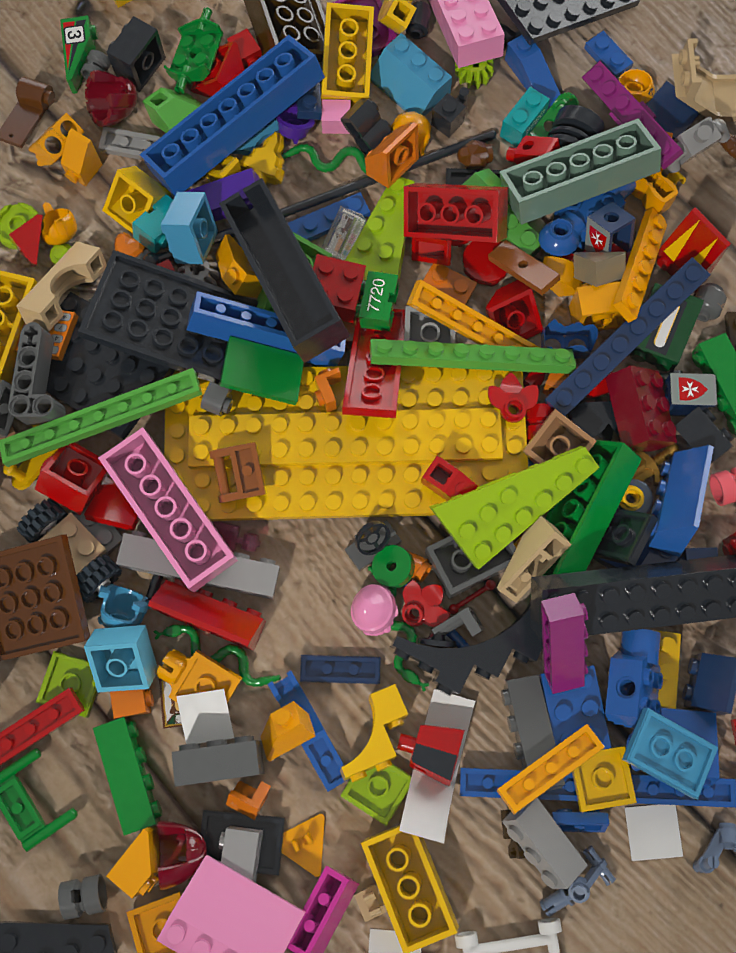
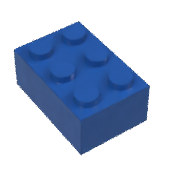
(575, 708)

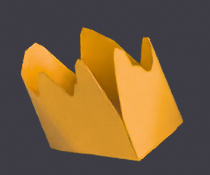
(38, 147)

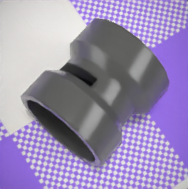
(96, 61)

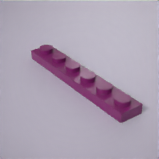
(627, 109)

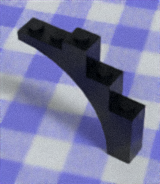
(487, 657)

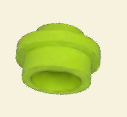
(58, 252)

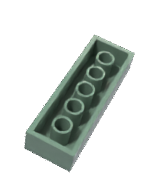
(581, 171)

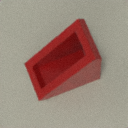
(27, 239)
(431, 250)

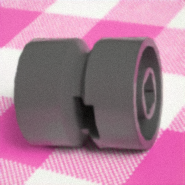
(92, 897)

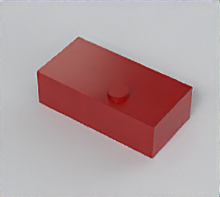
(456, 212)

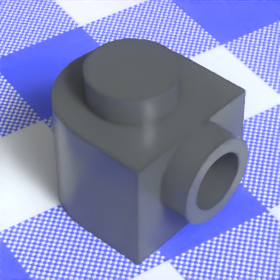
(217, 399)

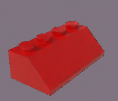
(208, 613)

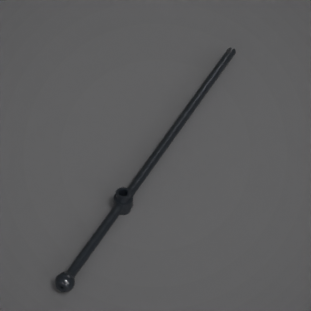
(342, 190)

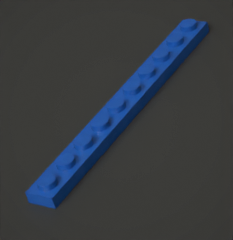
(647, 789)

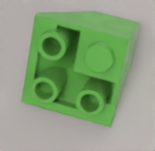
(169, 108)

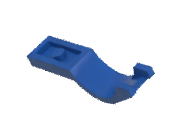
(319, 748)

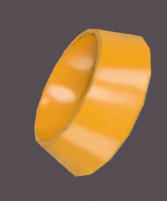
(638, 84)

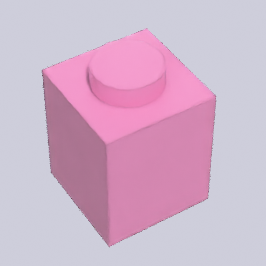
(331, 116)

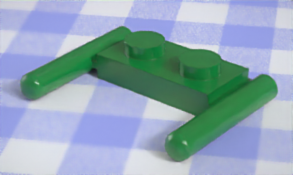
(20, 809)

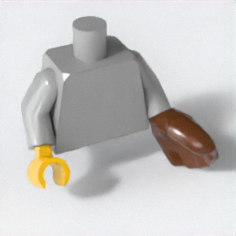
(699, 139)

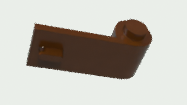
(32, 103)

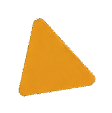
(305, 844)

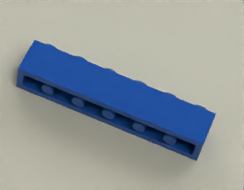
(228, 318)

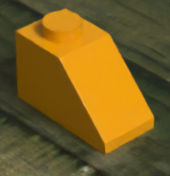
(79, 158)
(286, 730)

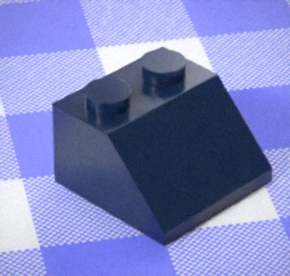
(711, 684)

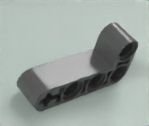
(31, 378)

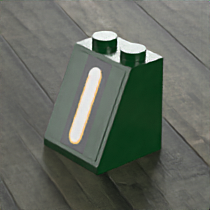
(670, 338)

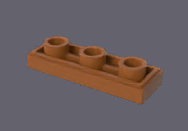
(524, 267)

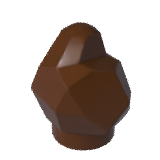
(475, 155)

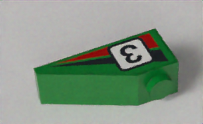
(77, 40)

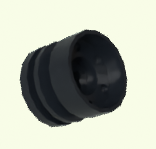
(575, 124)

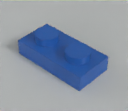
(604, 49)
(581, 821)

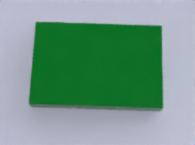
(262, 371)

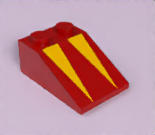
(695, 239)

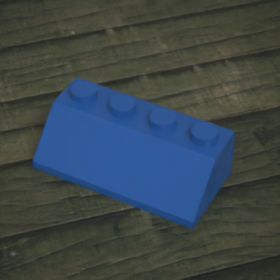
(680, 499)

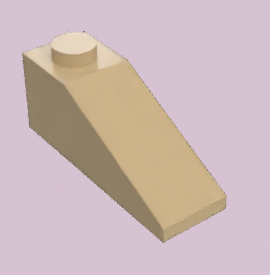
(533, 557)

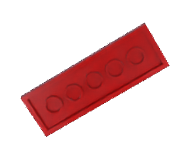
(373, 387)

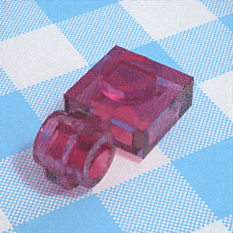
(230, 535)

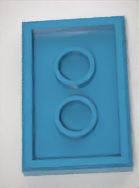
(670, 753)

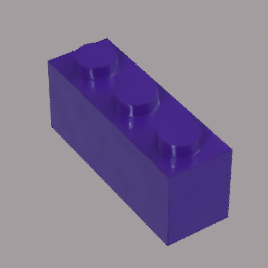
(224, 188)

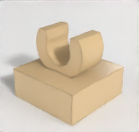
(370, 902)

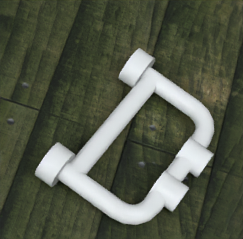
(548, 936)

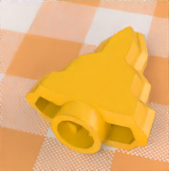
(267, 159)

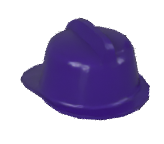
(292, 127)

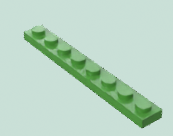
(471, 356)
(100, 417)

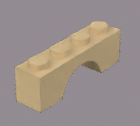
(78, 265)

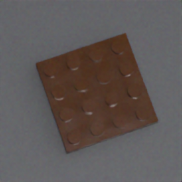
(39, 599)

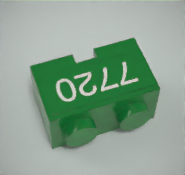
(379, 295)

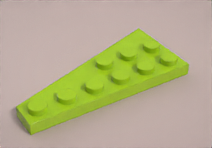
(382, 238)

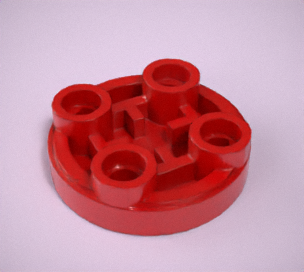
(477, 263)

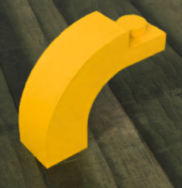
(396, 14)

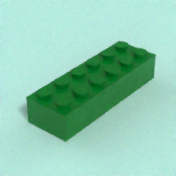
(591, 506)

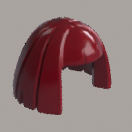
(109, 98)
(181, 853)

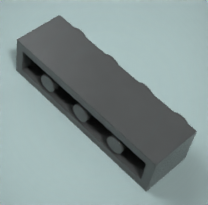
(529, 720)

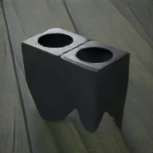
(595, 419)

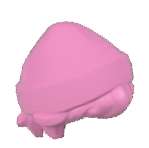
(374, 610)

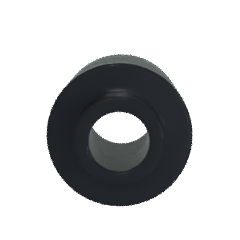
(420, 21)

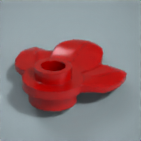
(513, 395)
(427, 602)

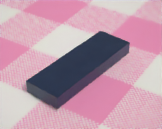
(340, 669)

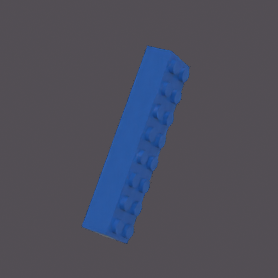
(233, 115)

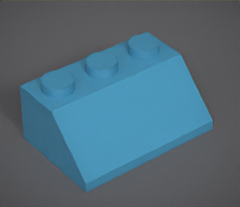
(410, 76)

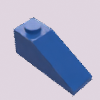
(531, 68)

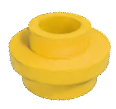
(638, 499)

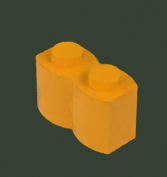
(656, 192)

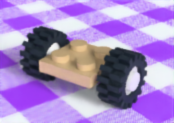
(88, 554)

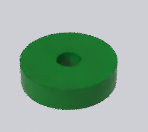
(404, 566)

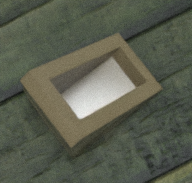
(599, 267)

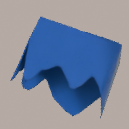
(574, 331)

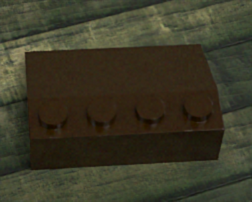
(279, 18)

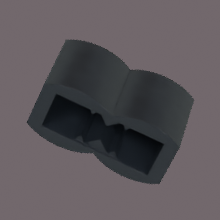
(366, 125)

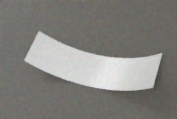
(427, 799)

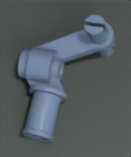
(722, 839)
(580, 888)

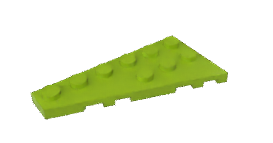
(503, 509)

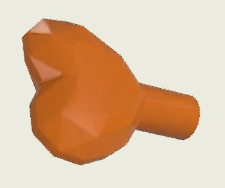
(126, 244)

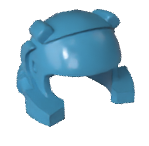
(121, 606)

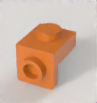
(324, 393)

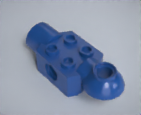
(569, 224)
(634, 678)

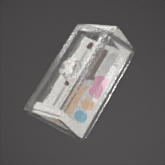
(343, 233)

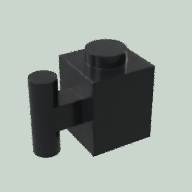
(450, 112)

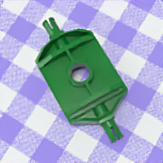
(195, 51)

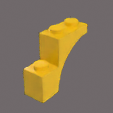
(386, 711)

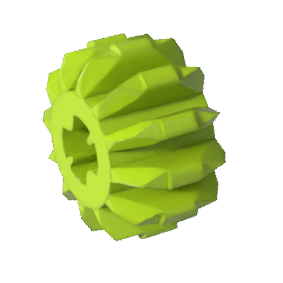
(475, 74)

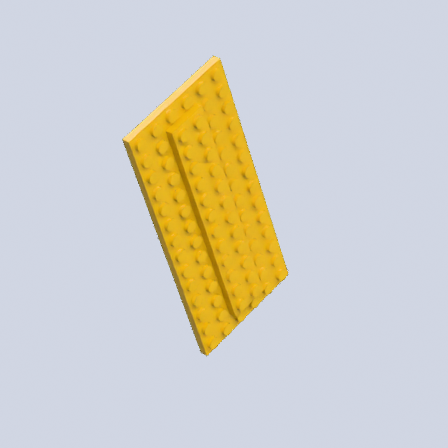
(348, 463)

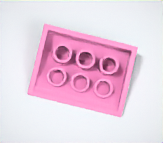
(229, 915)

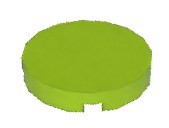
(13, 217)

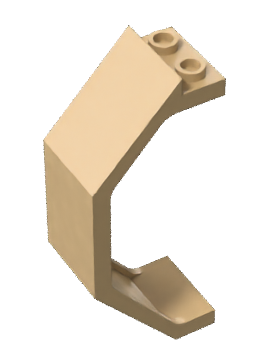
(702, 90)

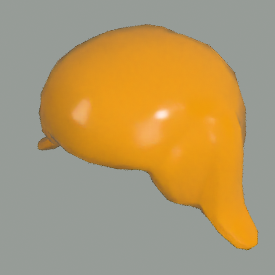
(424, 127)
(57, 225)

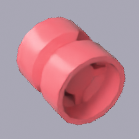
(723, 487)

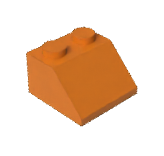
(393, 155)

